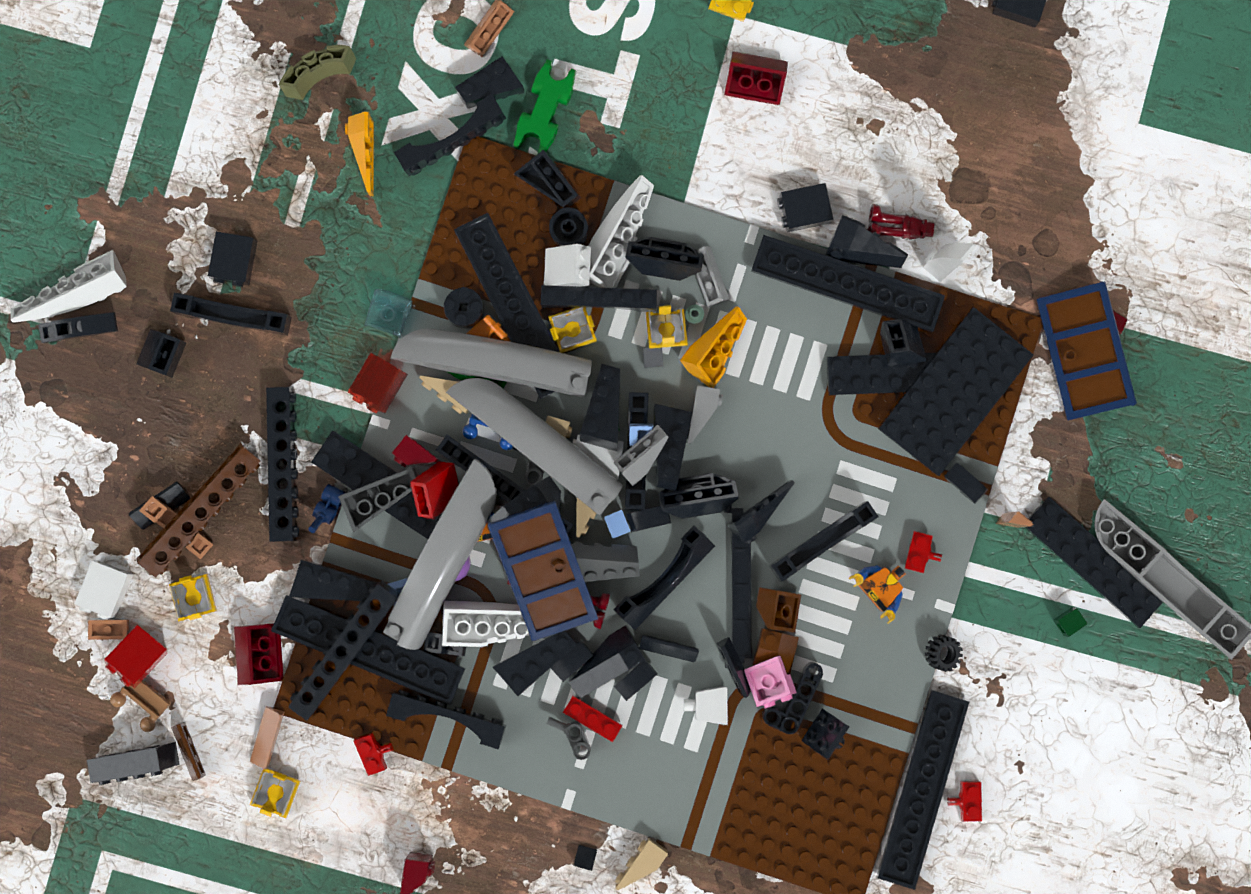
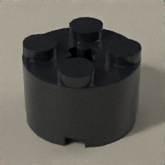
(564, 218)
(465, 297)

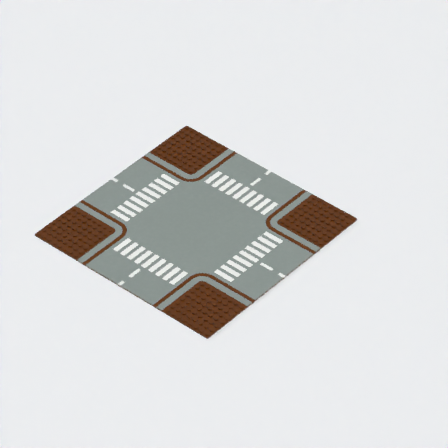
(693, 783)

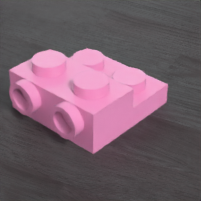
(770, 682)

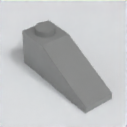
(704, 406)
(640, 457)

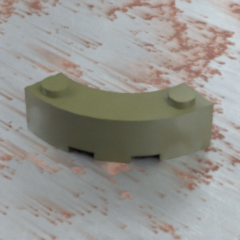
(315, 67)

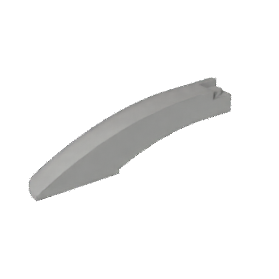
(495, 360)
(537, 441)
(443, 558)
(1170, 581)

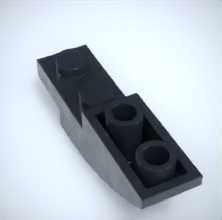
(78, 327)

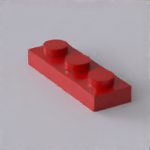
(592, 718)

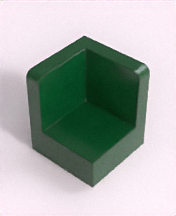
(1070, 622)

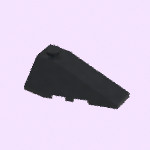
(609, 661)

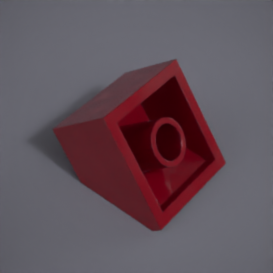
(413, 454)
(416, 871)

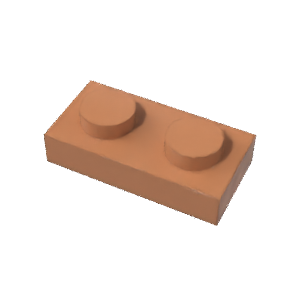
(107, 629)

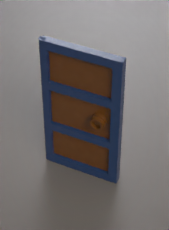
(1086, 351)
(543, 570)

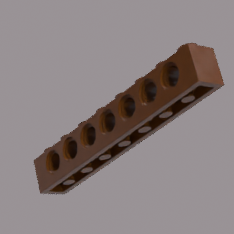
(158, 566)

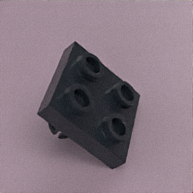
(825, 734)

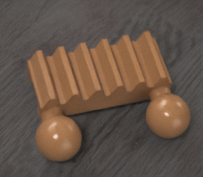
(146, 698)

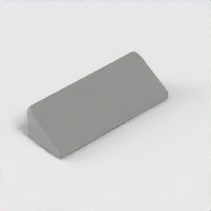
(710, 279)

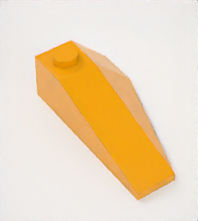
(361, 136)
(710, 352)

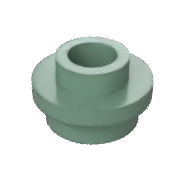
(694, 320)

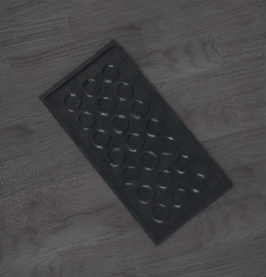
(955, 391)

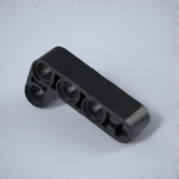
(805, 699)

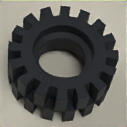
(952, 655)

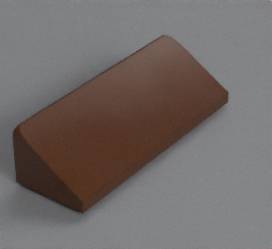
(188, 751)

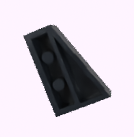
(493, 79)
(548, 179)

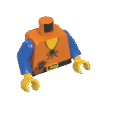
(881, 588)

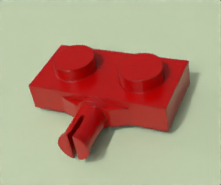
(920, 552)
(372, 753)
(969, 801)

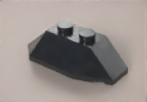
(664, 258)
(536, 495)
(699, 496)

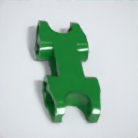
(550, 93)

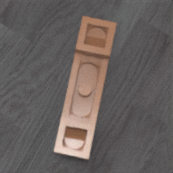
(162, 515)

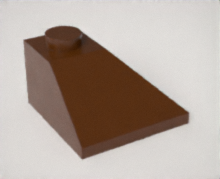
(778, 609)
(776, 644)

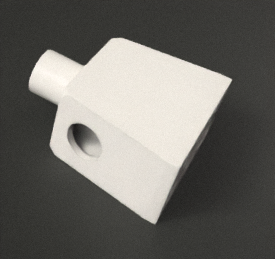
(709, 705)

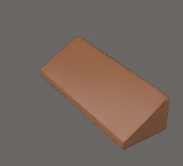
(489, 27)
(1014, 519)
(267, 737)

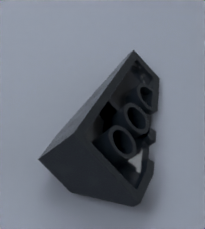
(858, 245)
(754, 519)

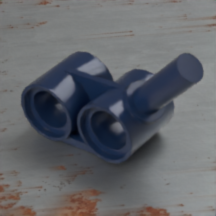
(327, 509)

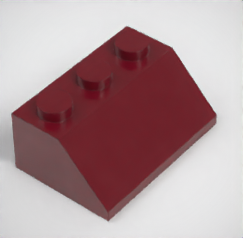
(756, 78)
(258, 654)

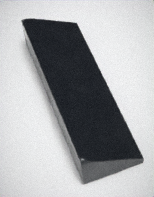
(172, 496)
(669, 648)
(734, 666)

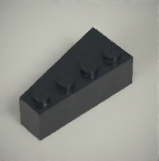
(602, 415)
(676, 426)
(328, 583)

